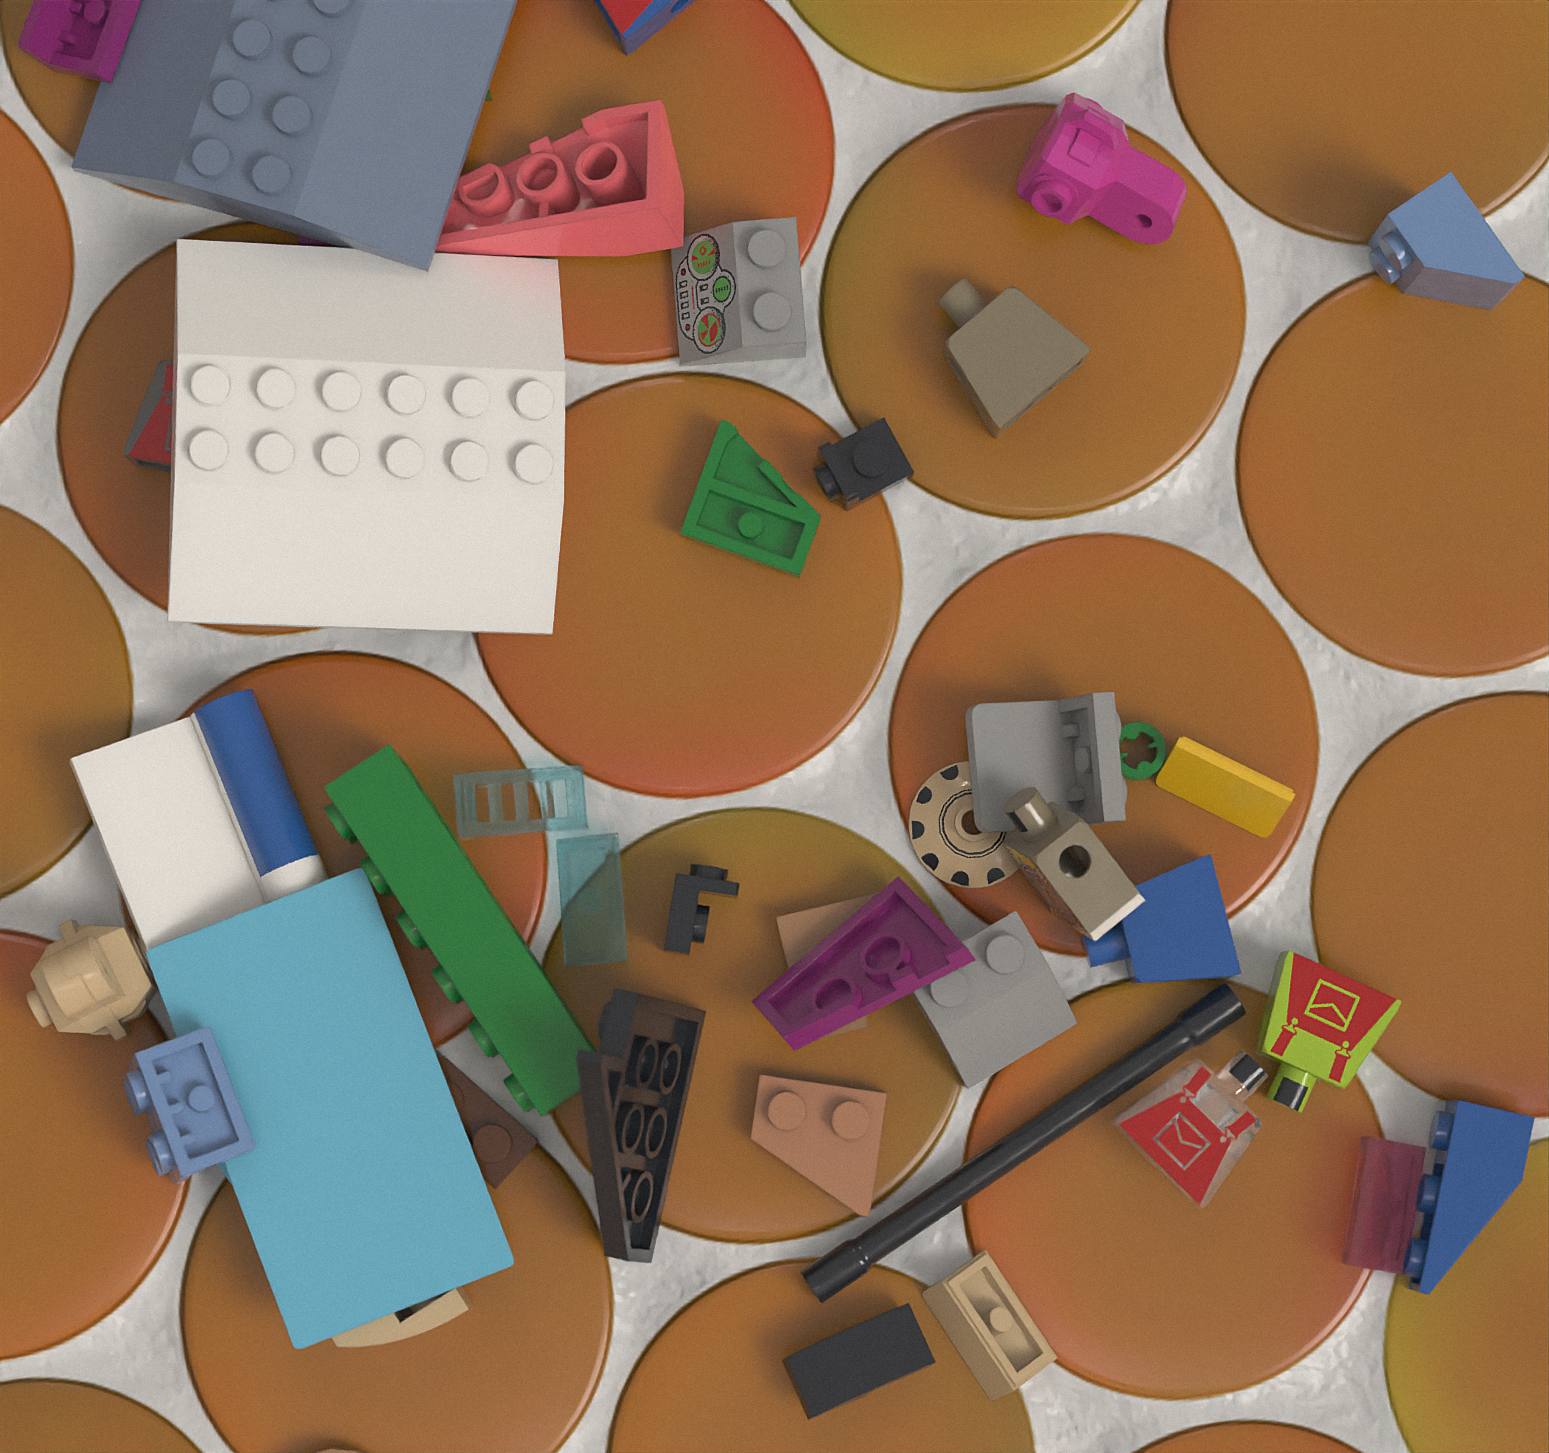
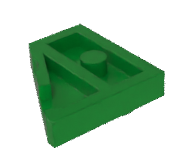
(749, 508)

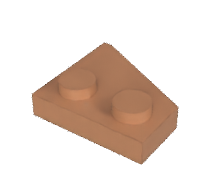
(823, 1134)

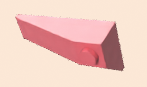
(585, 194)

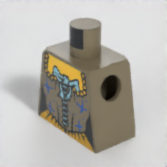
(1068, 865)

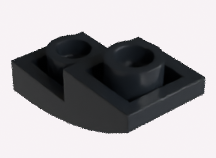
(858, 1361)

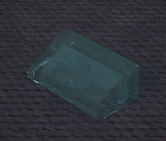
(592, 900)

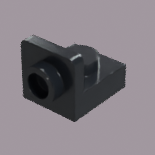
(861, 465)
(686, 917)

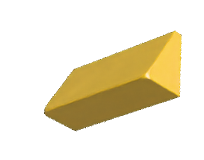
(1223, 787)

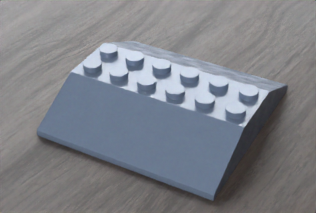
(302, 113)

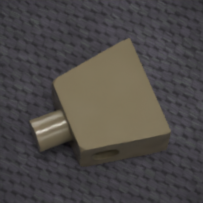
(1007, 352)

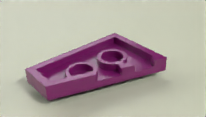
(861, 966)

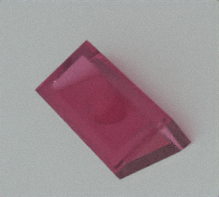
(1383, 1204)

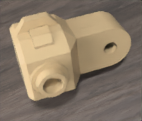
(92, 981)

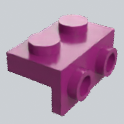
(79, 35)

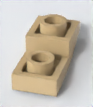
(395, 1327)

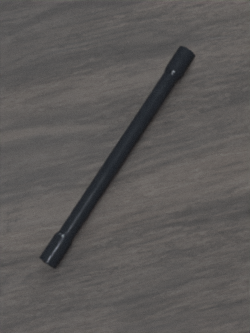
(857, 1255)

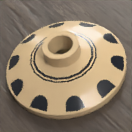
(943, 843)

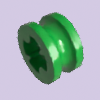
(1143, 769)

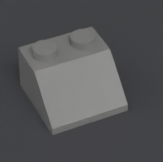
(996, 1004)

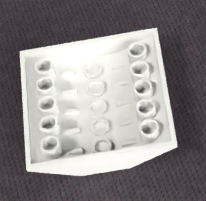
(365, 440)

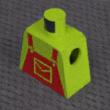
(1318, 1027)

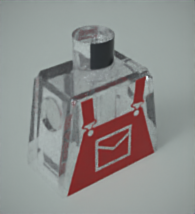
(1196, 1123)

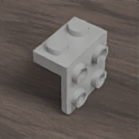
(1057, 747)

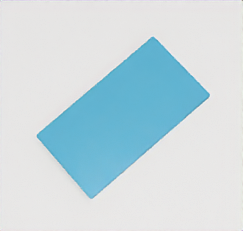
(360, 1155)

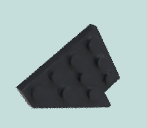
(635, 1113)

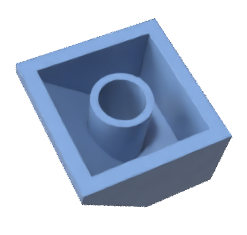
(1444, 249)

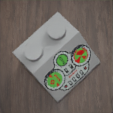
(739, 293)

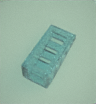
(466, 806)

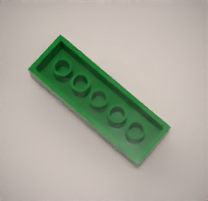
(463, 926)

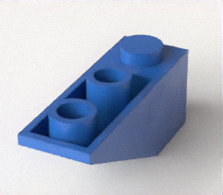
(1473, 1174)

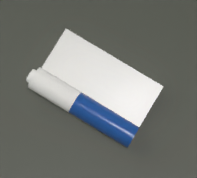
(199, 819)

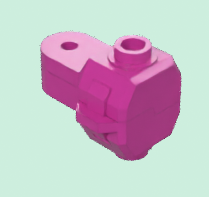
(1088, 168)

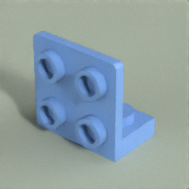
(187, 1105)

